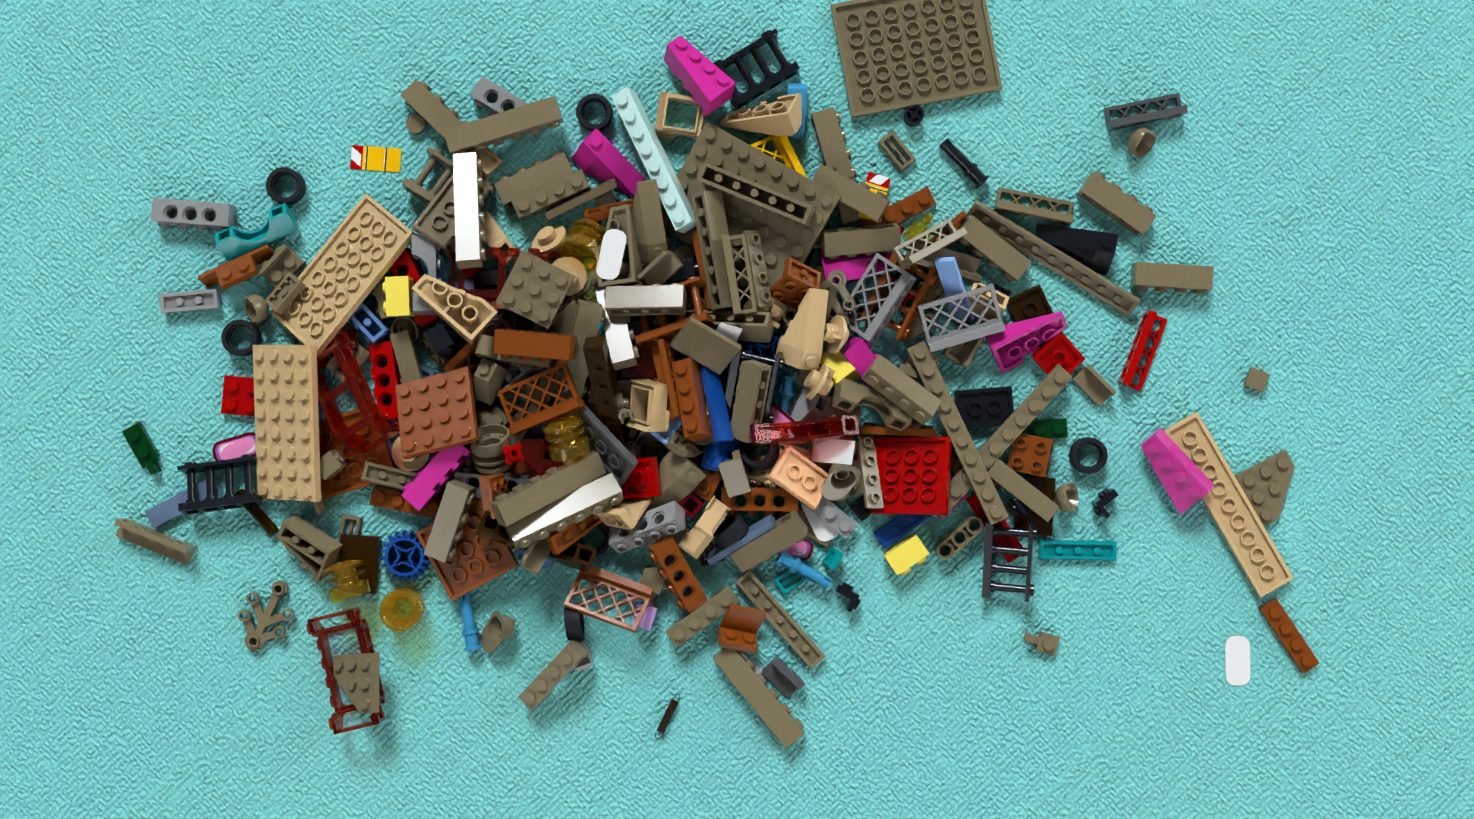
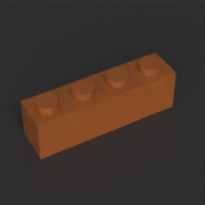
(535, 344)
(691, 399)

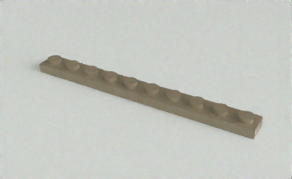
(1055, 259)
(1011, 429)
(959, 434)

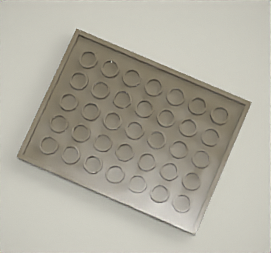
(914, 52)
(778, 234)

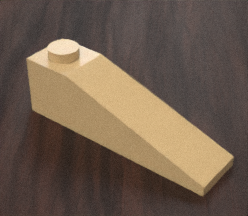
(774, 119)
(459, 309)
(805, 335)

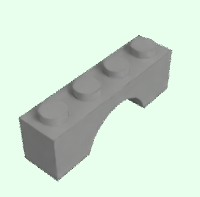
(425, 252)

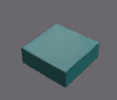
(832, 558)

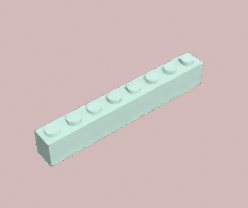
(655, 159)

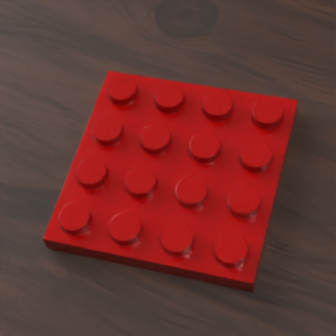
(914, 475)

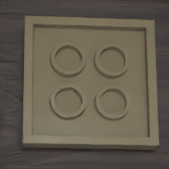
(535, 289)

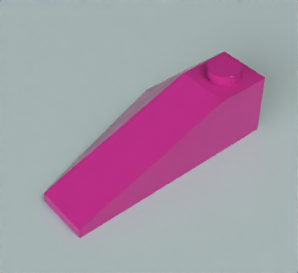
(603, 161)

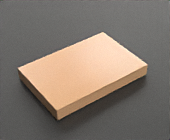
(799, 476)

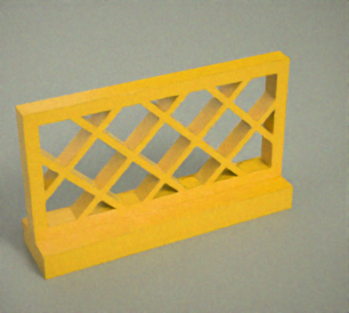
(785, 152)

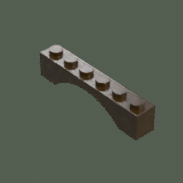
(600, 376)
(575, 556)

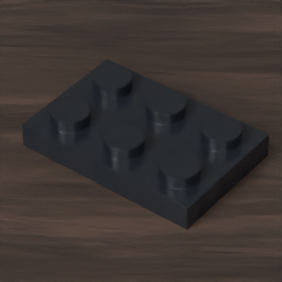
(984, 406)

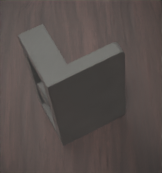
(782, 676)

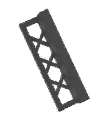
(1144, 116)

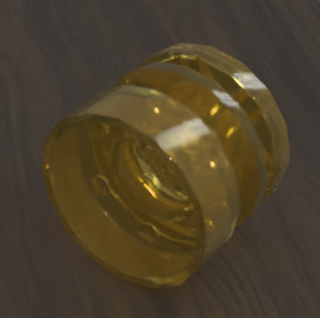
(583, 242)
(566, 438)
(346, 580)
(394, 617)

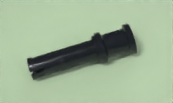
(970, 169)

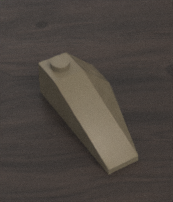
(648, 221)

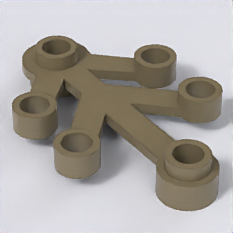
(832, 299)
(265, 618)

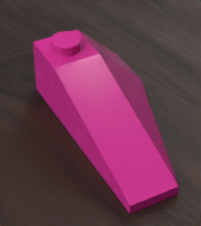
(852, 266)
(1022, 338)

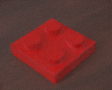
(1058, 351)
(238, 396)
(643, 480)

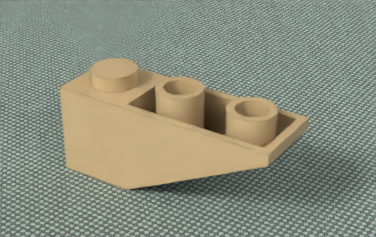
(496, 237)

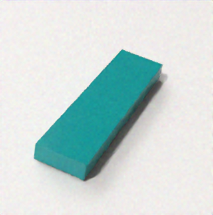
(1077, 550)

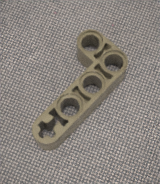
(485, 350)

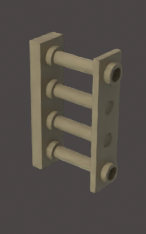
(415, 186)

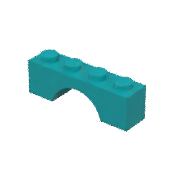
(236, 242)

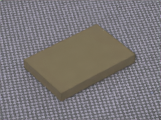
(705, 345)

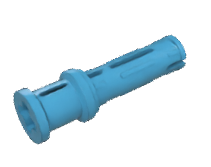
(786, 392)
(795, 565)
(470, 631)

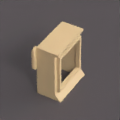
(672, 132)
(657, 415)
(702, 532)

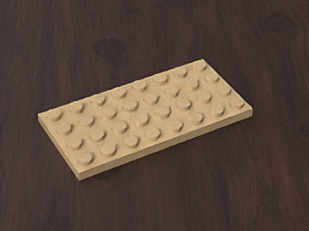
(345, 272)
(287, 422)

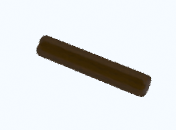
(262, 519)

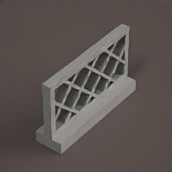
(890, 304)
(967, 333)

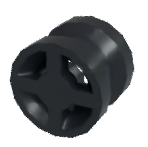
(915, 112)

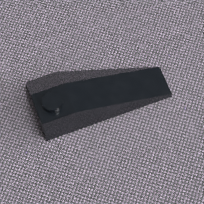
(1088, 247)

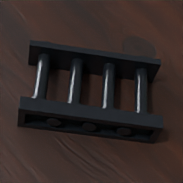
(771, 79)
(742, 355)
(230, 500)
(991, 567)

